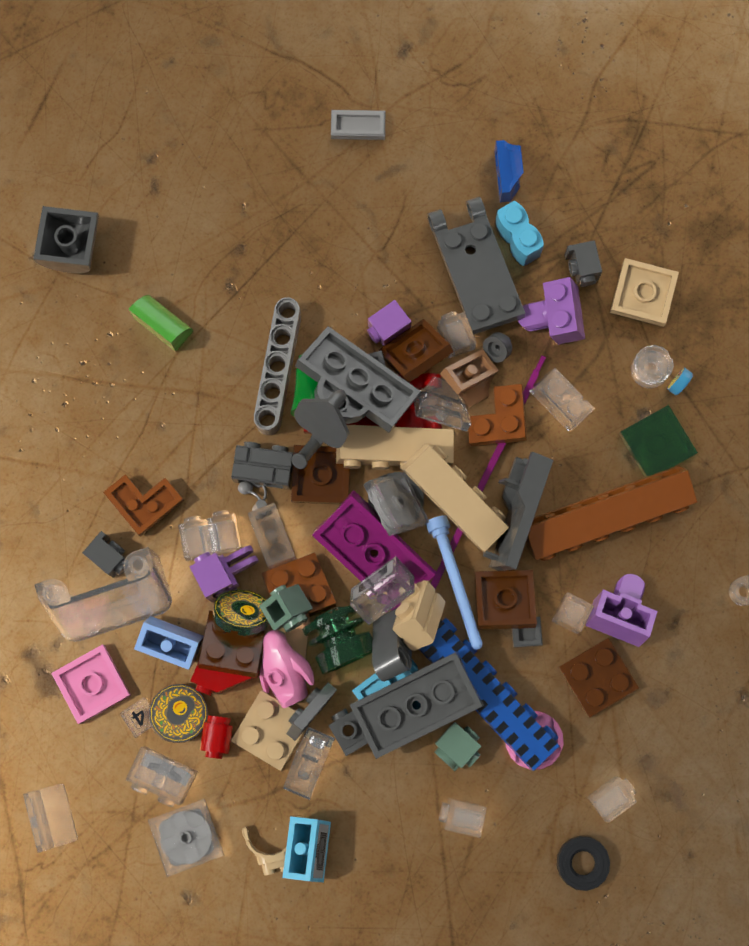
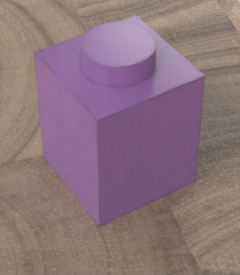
(388, 323)

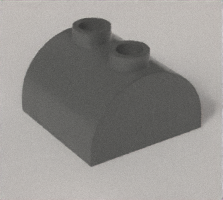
(66, 239)

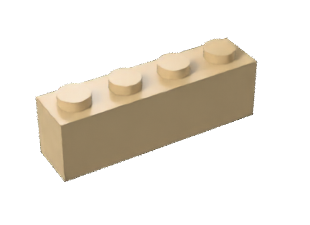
(382, 449)
(454, 496)

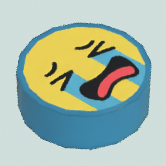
(680, 381)

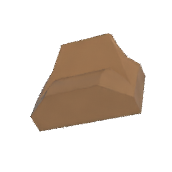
(471, 377)

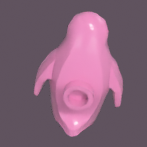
(284, 670)

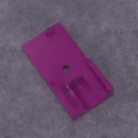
(357, 530)

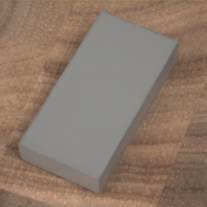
(358, 124)

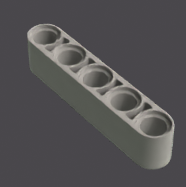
(274, 353)

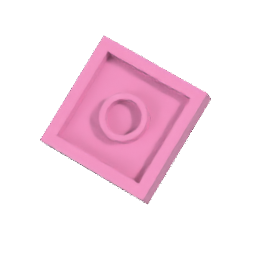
(91, 684)

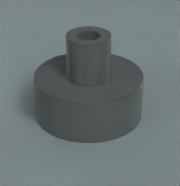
(497, 347)

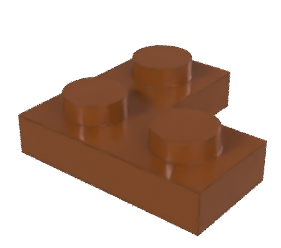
(506, 424)
(143, 510)
(309, 576)

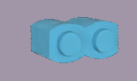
(514, 228)

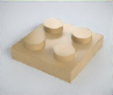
(644, 292)
(265, 731)

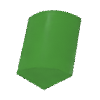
(160, 321)

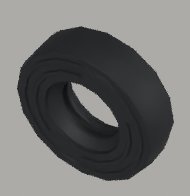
(601, 866)

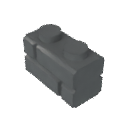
(263, 466)

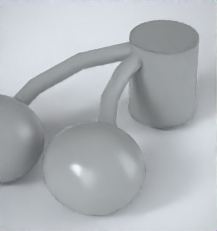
(246, 487)

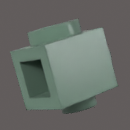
(286, 608)
(458, 747)

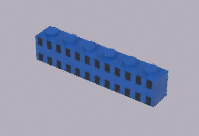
(501, 710)

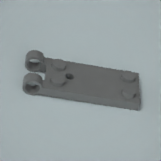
(480, 278)

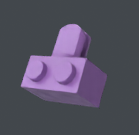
(558, 312)
(215, 573)
(622, 613)

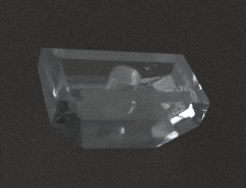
(442, 405)

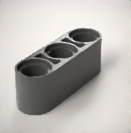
(389, 651)

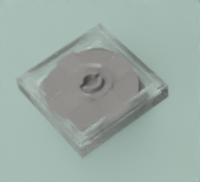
(396, 503)
(185, 837)

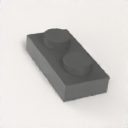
(317, 701)

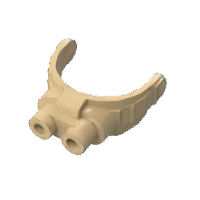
(268, 861)

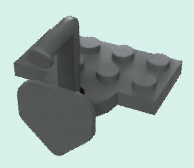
(351, 381)

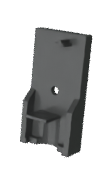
(521, 498)
(389, 713)

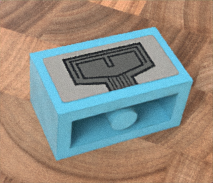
(306, 849)

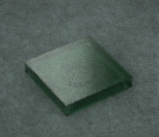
(658, 442)

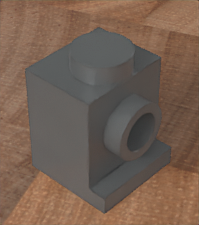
(584, 263)
(106, 555)
(350, 743)

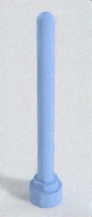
(439, 528)

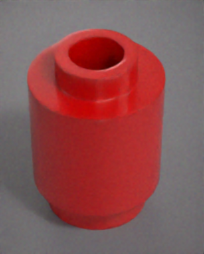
(216, 736)

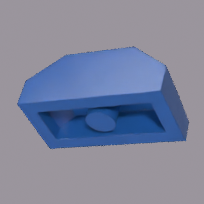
(508, 169)

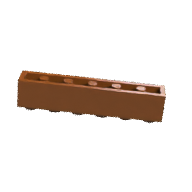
(610, 512)

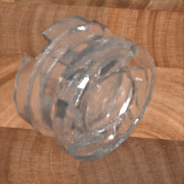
(651, 366)

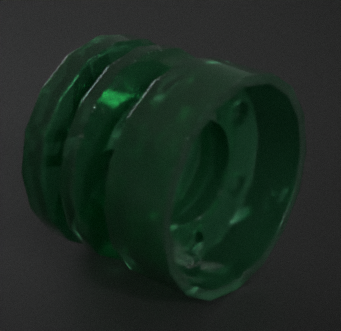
(339, 639)

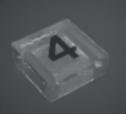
(137, 717)

